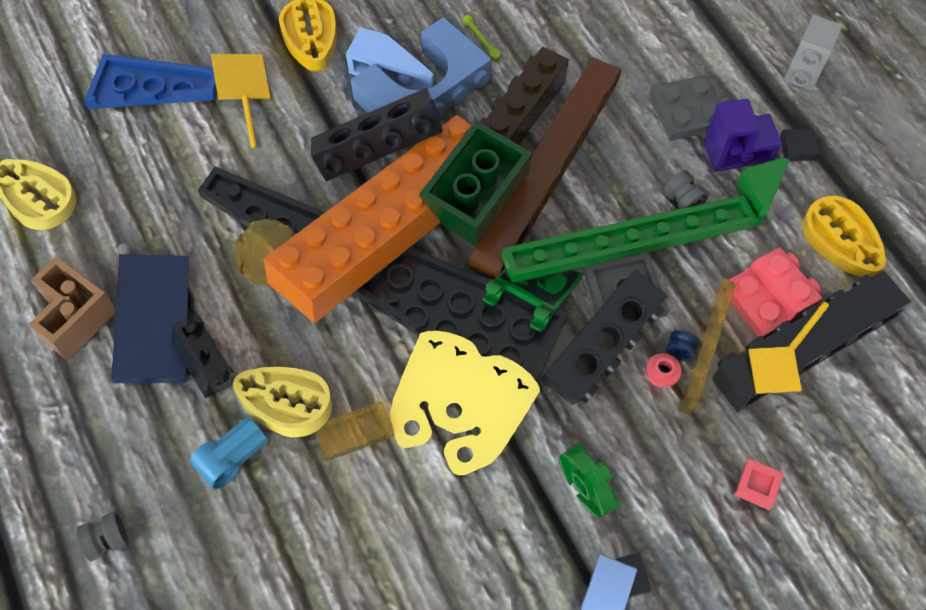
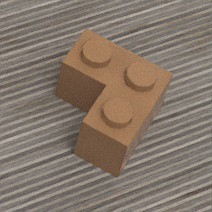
(74, 310)

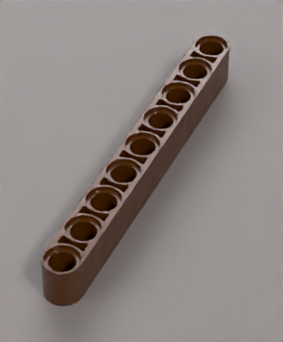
(547, 166)

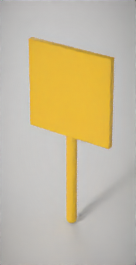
(241, 78)

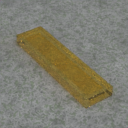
(707, 347)

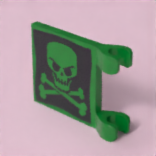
(544, 292)

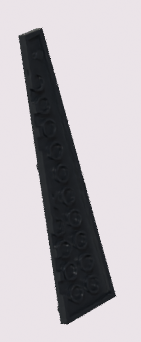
(414, 287)

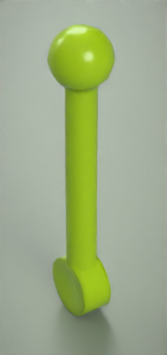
(494, 53)

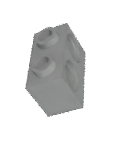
(813, 52)

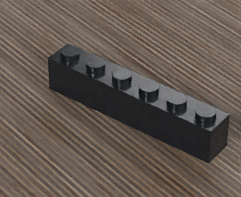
(847, 319)

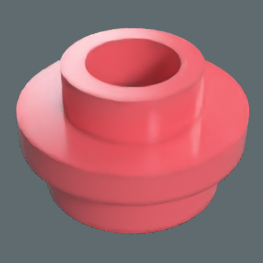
(659, 378)

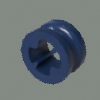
(683, 345)

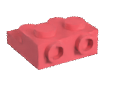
(773, 292)

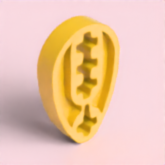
(296, 36)
(854, 223)

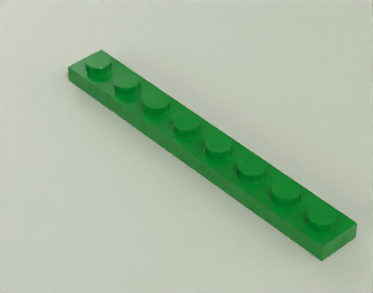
(627, 238)

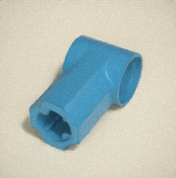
(220, 460)

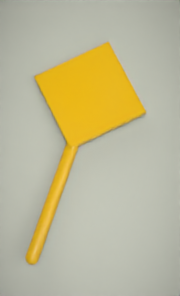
(776, 368)

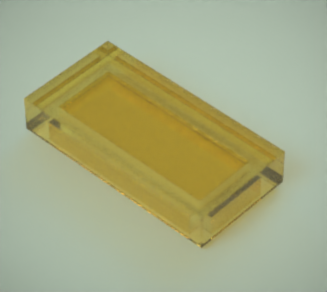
(354, 431)

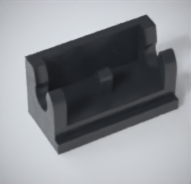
(202, 357)

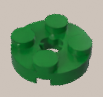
(590, 480)

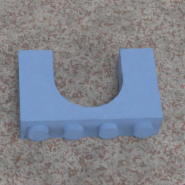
(459, 58)

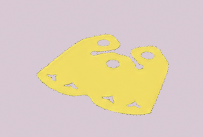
(471, 382)

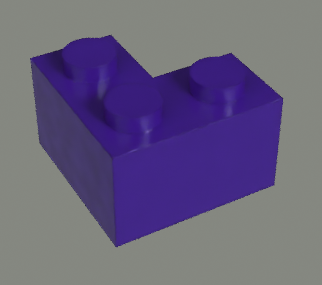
(740, 137)

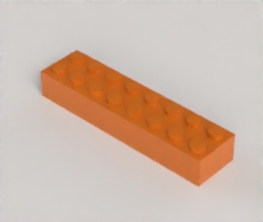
(362, 230)

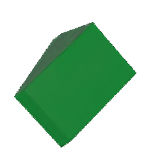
(761, 184)

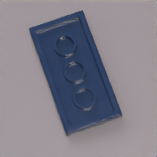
(148, 302)

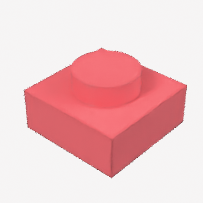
(759, 484)

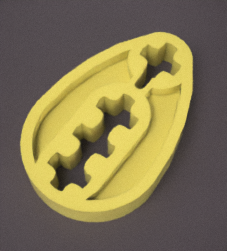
(24, 204)
(280, 415)

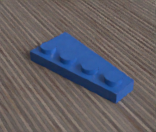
(140, 81)

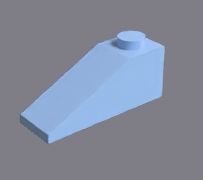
(390, 57)

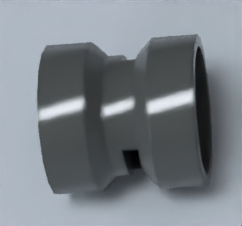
(684, 190)
(102, 536)

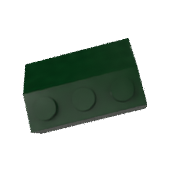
(476, 182)

